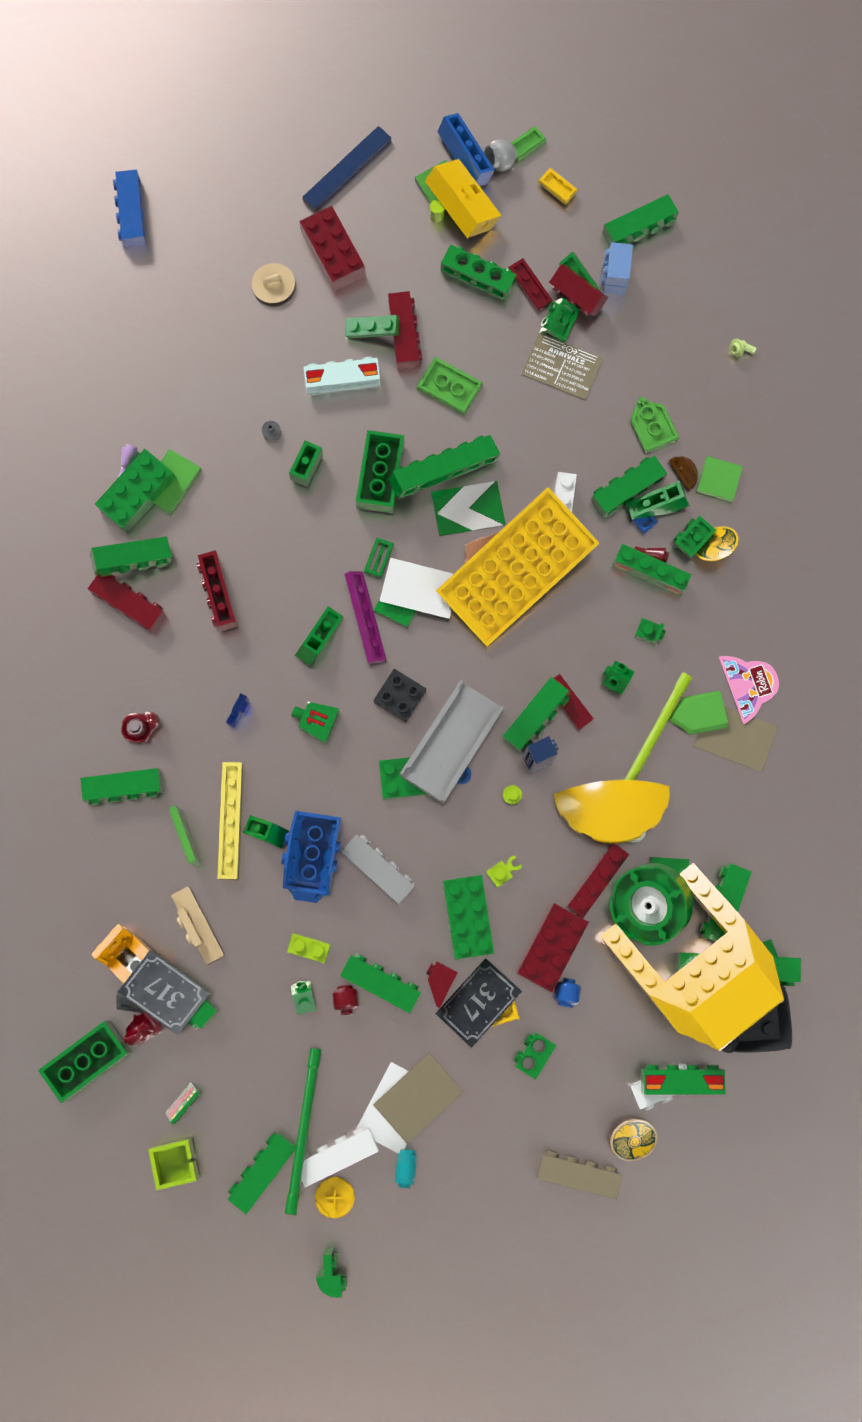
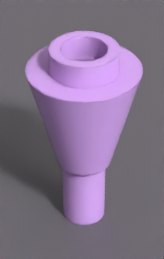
(129, 453)

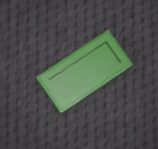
(528, 142)

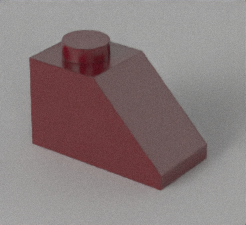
(440, 981)

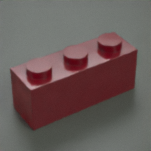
(578, 290)

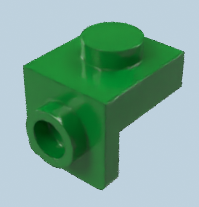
(303, 997)

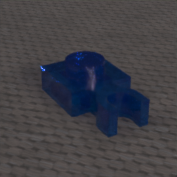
(240, 706)

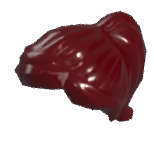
(139, 726)
(141, 1029)

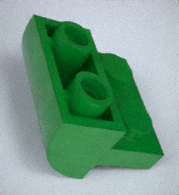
(330, 1279)

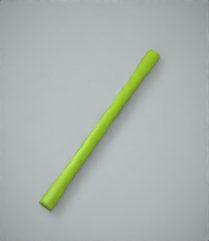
(679, 689)

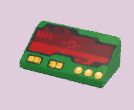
(183, 1103)

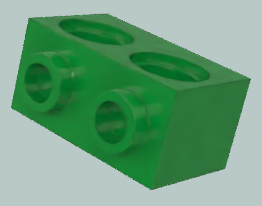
(539, 1058)

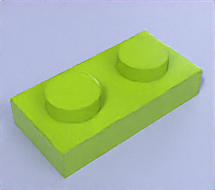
(308, 948)

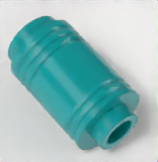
(406, 1168)

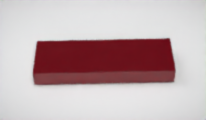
(531, 285)
(574, 708)

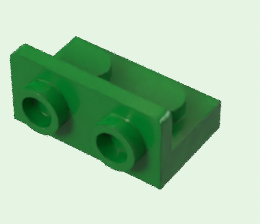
(559, 319)
(695, 536)

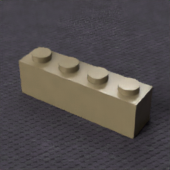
(578, 1175)

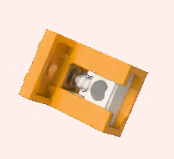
(120, 948)

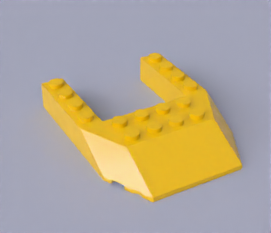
(720, 988)

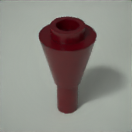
(658, 553)

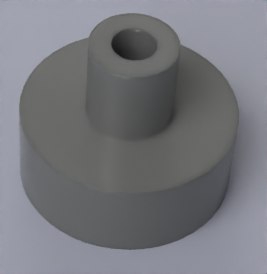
(271, 430)

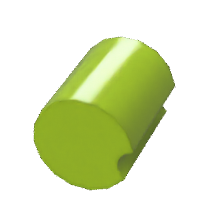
(437, 211)

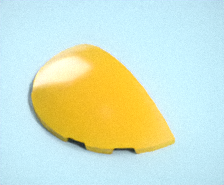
(613, 809)

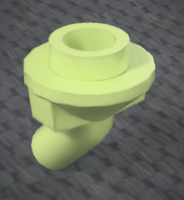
(738, 347)

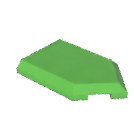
(653, 425)
(700, 713)

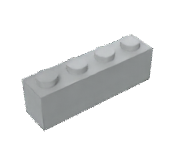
(378, 869)

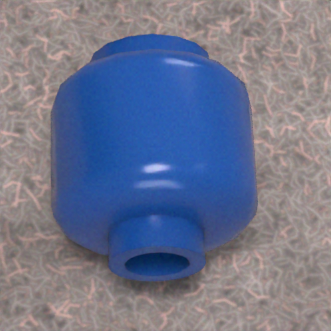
(567, 993)

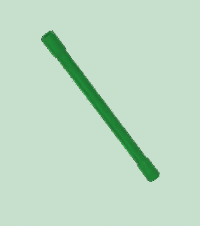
(293, 1195)

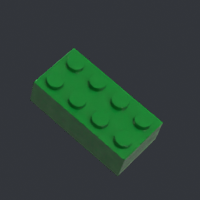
(380, 457)
(135, 490)
(468, 917)
(84, 1061)

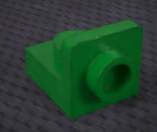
(650, 631)

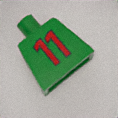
(316, 720)

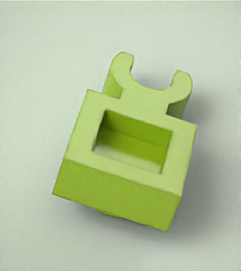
(501, 873)

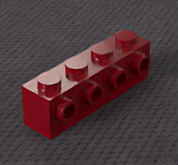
(217, 590)

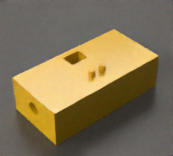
(462, 198)

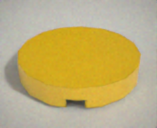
(334, 1197)

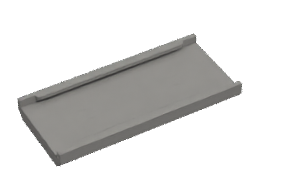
(451, 742)

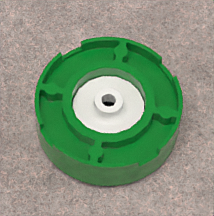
(651, 904)

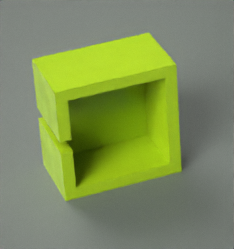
(173, 1164)

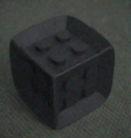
(768, 1034)

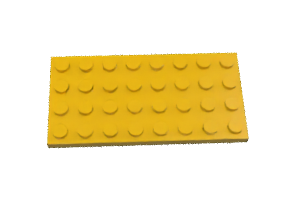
(517, 566)

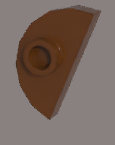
(686, 470)

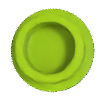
(512, 794)

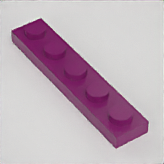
(365, 617)

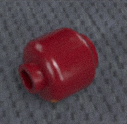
(345, 999)

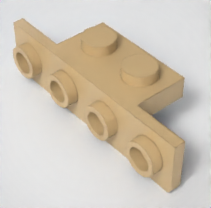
(196, 926)

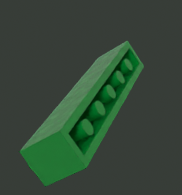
(444, 466)

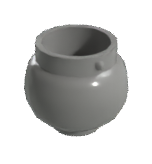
(501, 154)

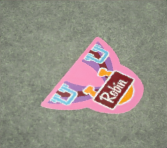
(750, 684)

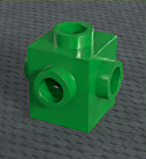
(617, 677)

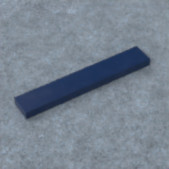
(346, 168)

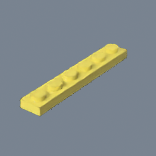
(230, 820)

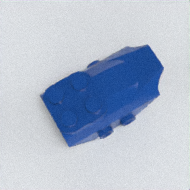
(310, 855)

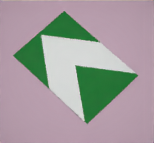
(468, 508)

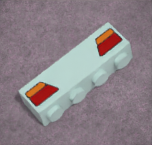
(342, 375)

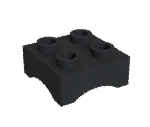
(399, 695)

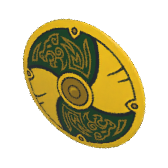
(719, 545)

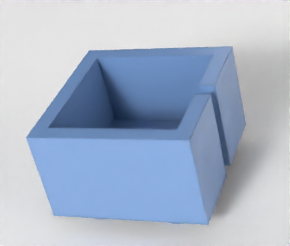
(616, 268)

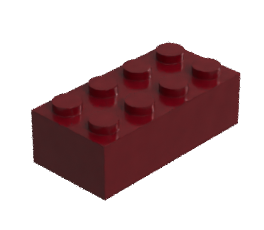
(332, 248)
(552, 947)

